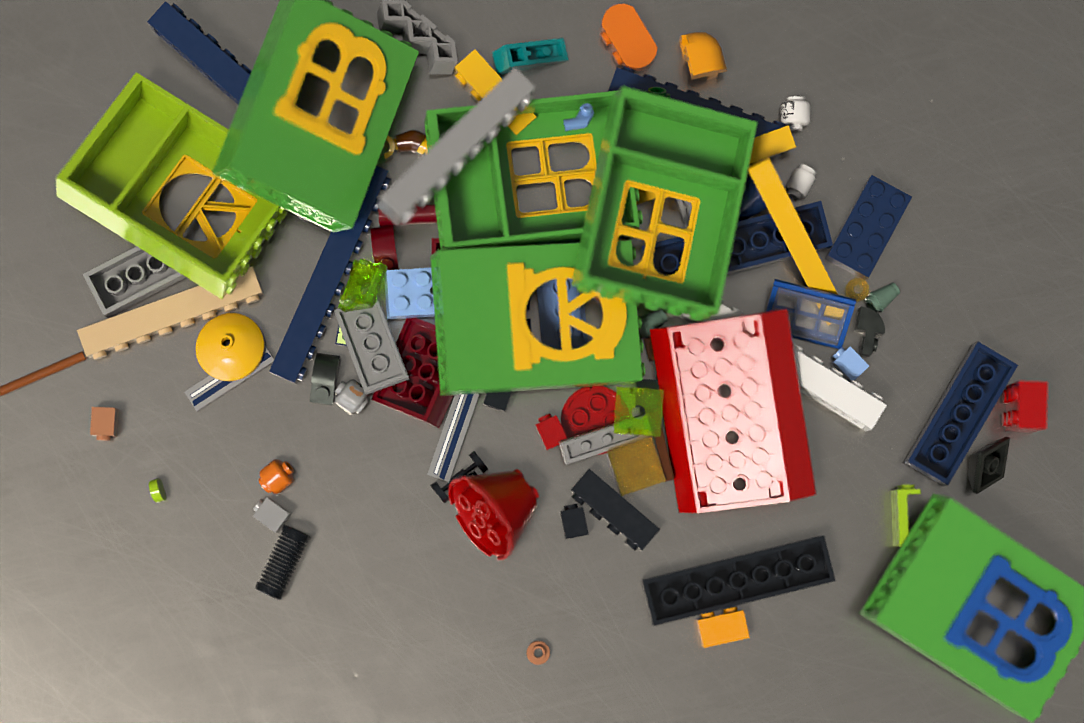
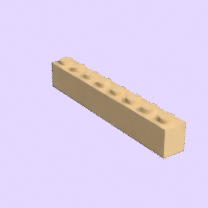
(165, 315)

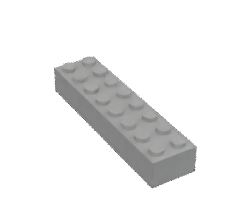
(453, 149)

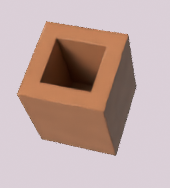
(104, 423)

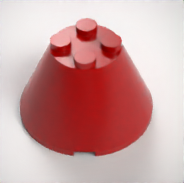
(493, 509)

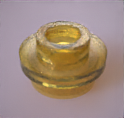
(850, 289)

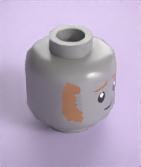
(351, 396)

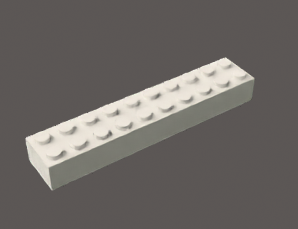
(824, 384)

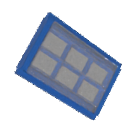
(813, 313)

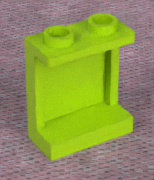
(900, 512)

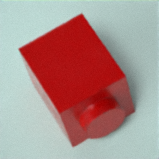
(550, 431)

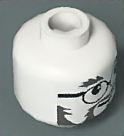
(796, 113)

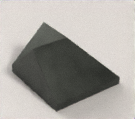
(988, 465)

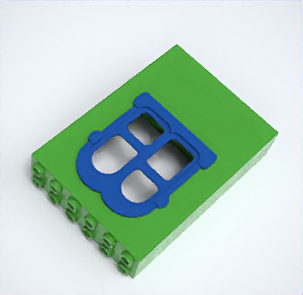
(942, 583)

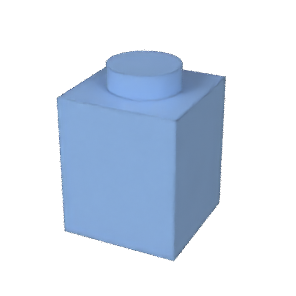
(849, 363)

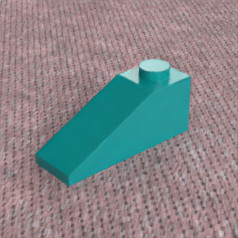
(529, 55)

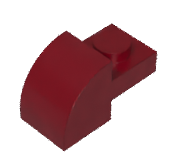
(384, 246)

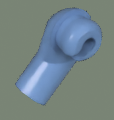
(582, 119)

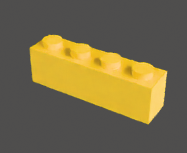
(481, 80)

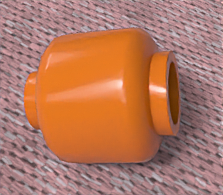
(276, 476)

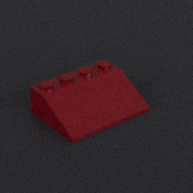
(421, 393)

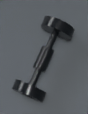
(477, 463)

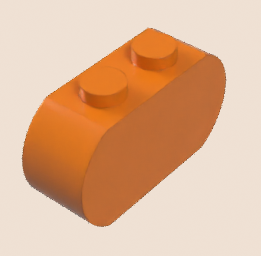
(628, 38)

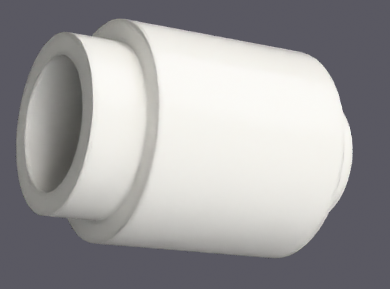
(800, 182)

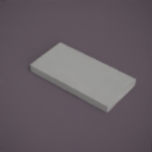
(372, 347)

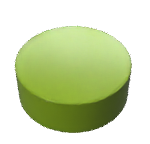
(157, 490)

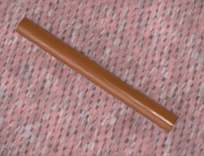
(44, 372)

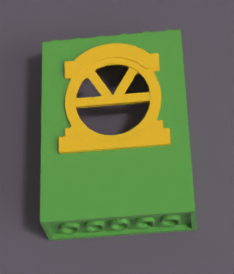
(484, 329)

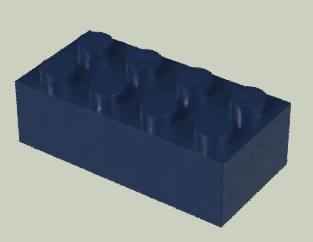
(868, 227)

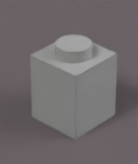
(270, 514)

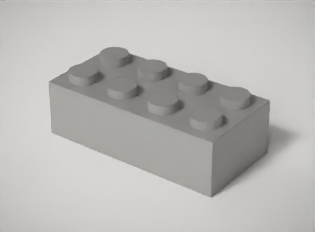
(129, 280)

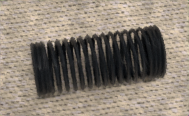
(297, 537)

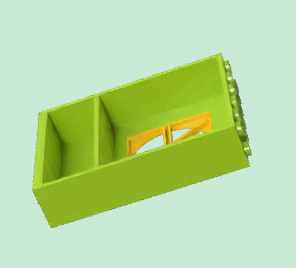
(131, 158)

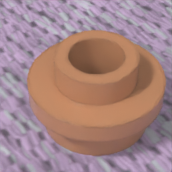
(530, 652)

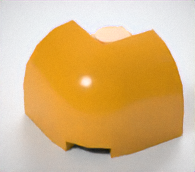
(702, 55)

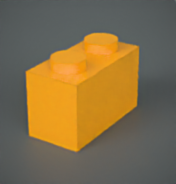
(723, 627)

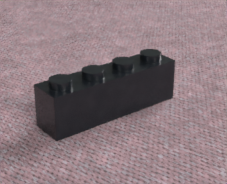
(615, 509)

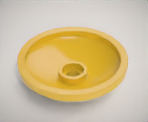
(237, 358)

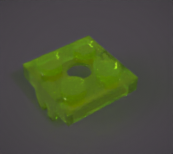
(362, 275)
(651, 401)

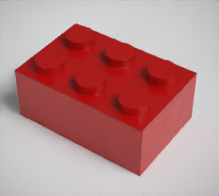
(1025, 406)

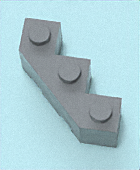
(399, 17)

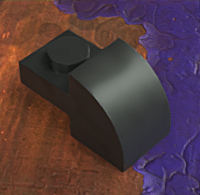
(870, 324)
(324, 378)

